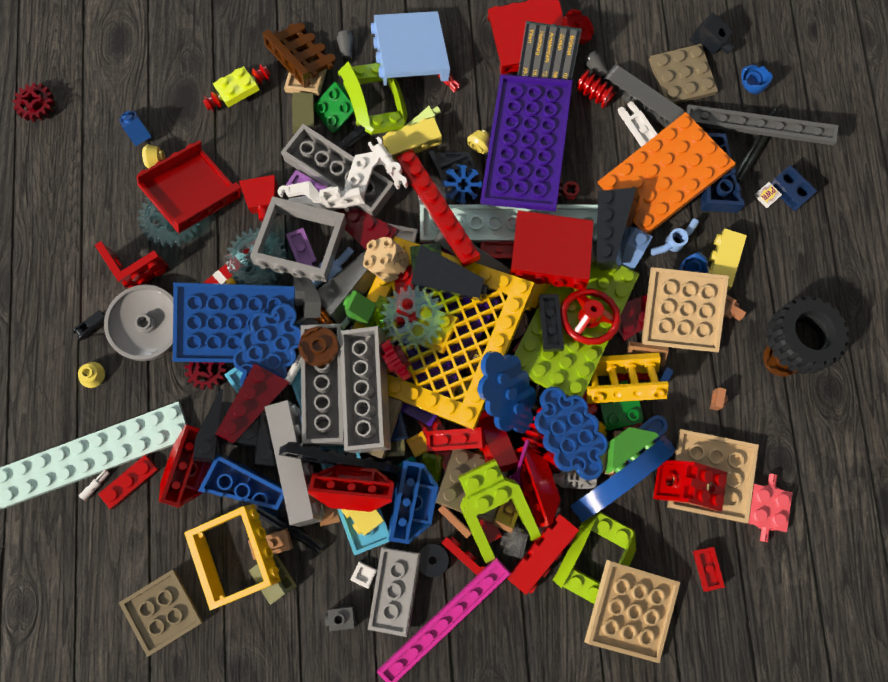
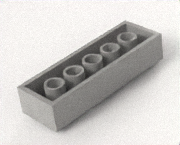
(331, 166)
(364, 390)
(322, 399)
(293, 473)

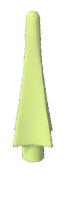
(426, 113)

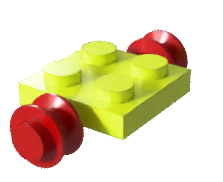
(236, 87)

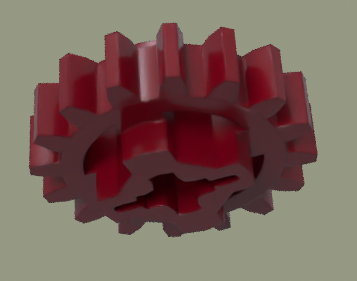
(33, 102)
(396, 360)
(199, 374)

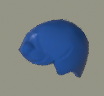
(756, 78)
(695, 263)

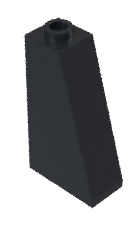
(446, 277)

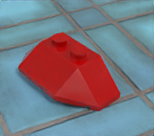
(182, 475)
(538, 487)
(351, 488)

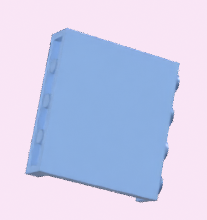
(410, 45)

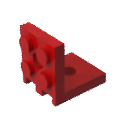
(136, 274)
(691, 484)

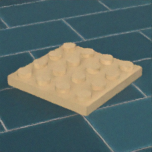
(684, 309)
(724, 454)
(632, 612)

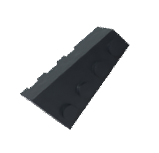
(614, 221)

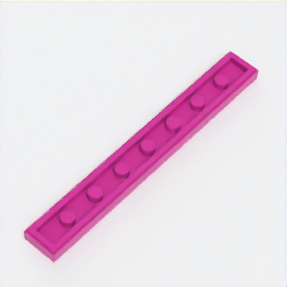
(444, 621)

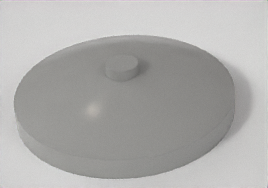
(140, 323)

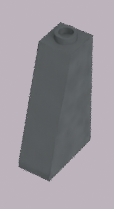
(350, 278)

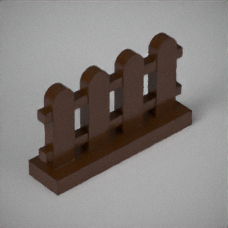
(297, 62)

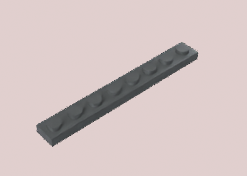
(764, 125)

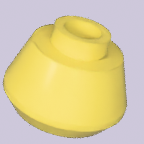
(479, 141)
(151, 155)
(91, 374)

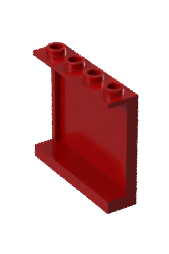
(509, 27)
(187, 187)
(552, 249)

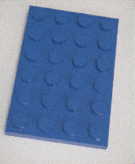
(214, 316)

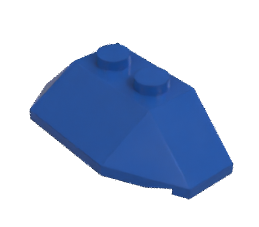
(412, 502)

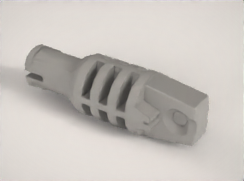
(572, 480)

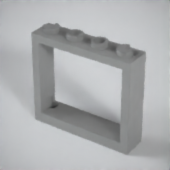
(305, 212)

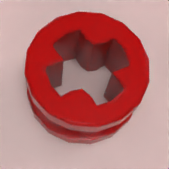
(571, 184)

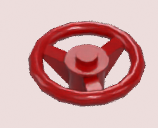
(591, 315)

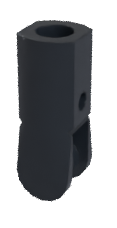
(92, 323)

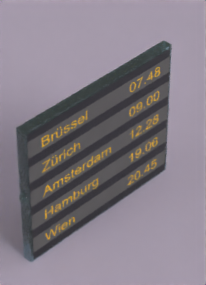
(549, 51)

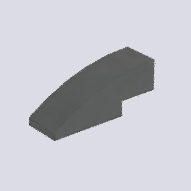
(307, 296)

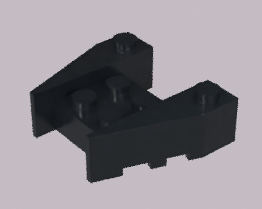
(256, 436)

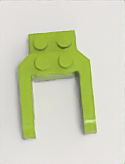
(486, 490)

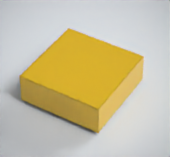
(417, 444)

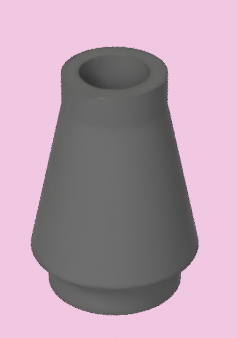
(345, 41)
(596, 64)

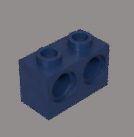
(790, 190)

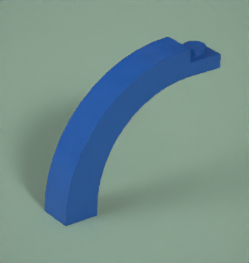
(623, 480)

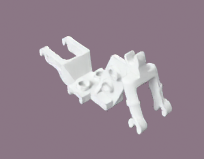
(355, 185)

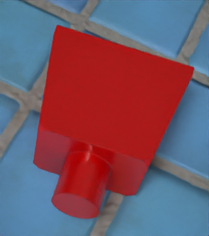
(259, 193)

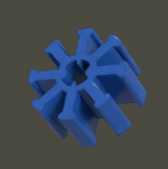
(465, 188)

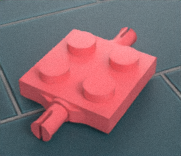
(770, 508)

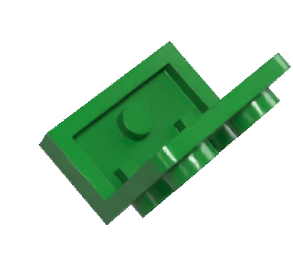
(334, 107)
(621, 413)

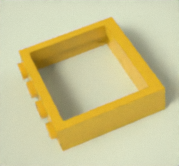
(205, 565)

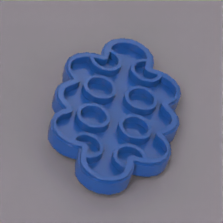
(269, 342)
(506, 392)
(571, 433)

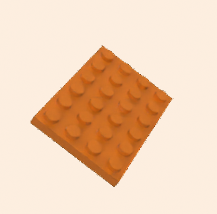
(669, 171)

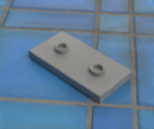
(394, 592)

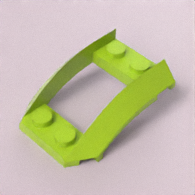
(378, 123)
(606, 527)

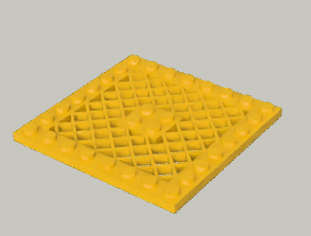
(470, 410)

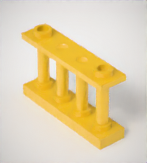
(635, 391)

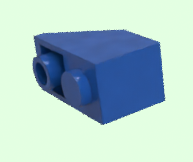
(134, 127)

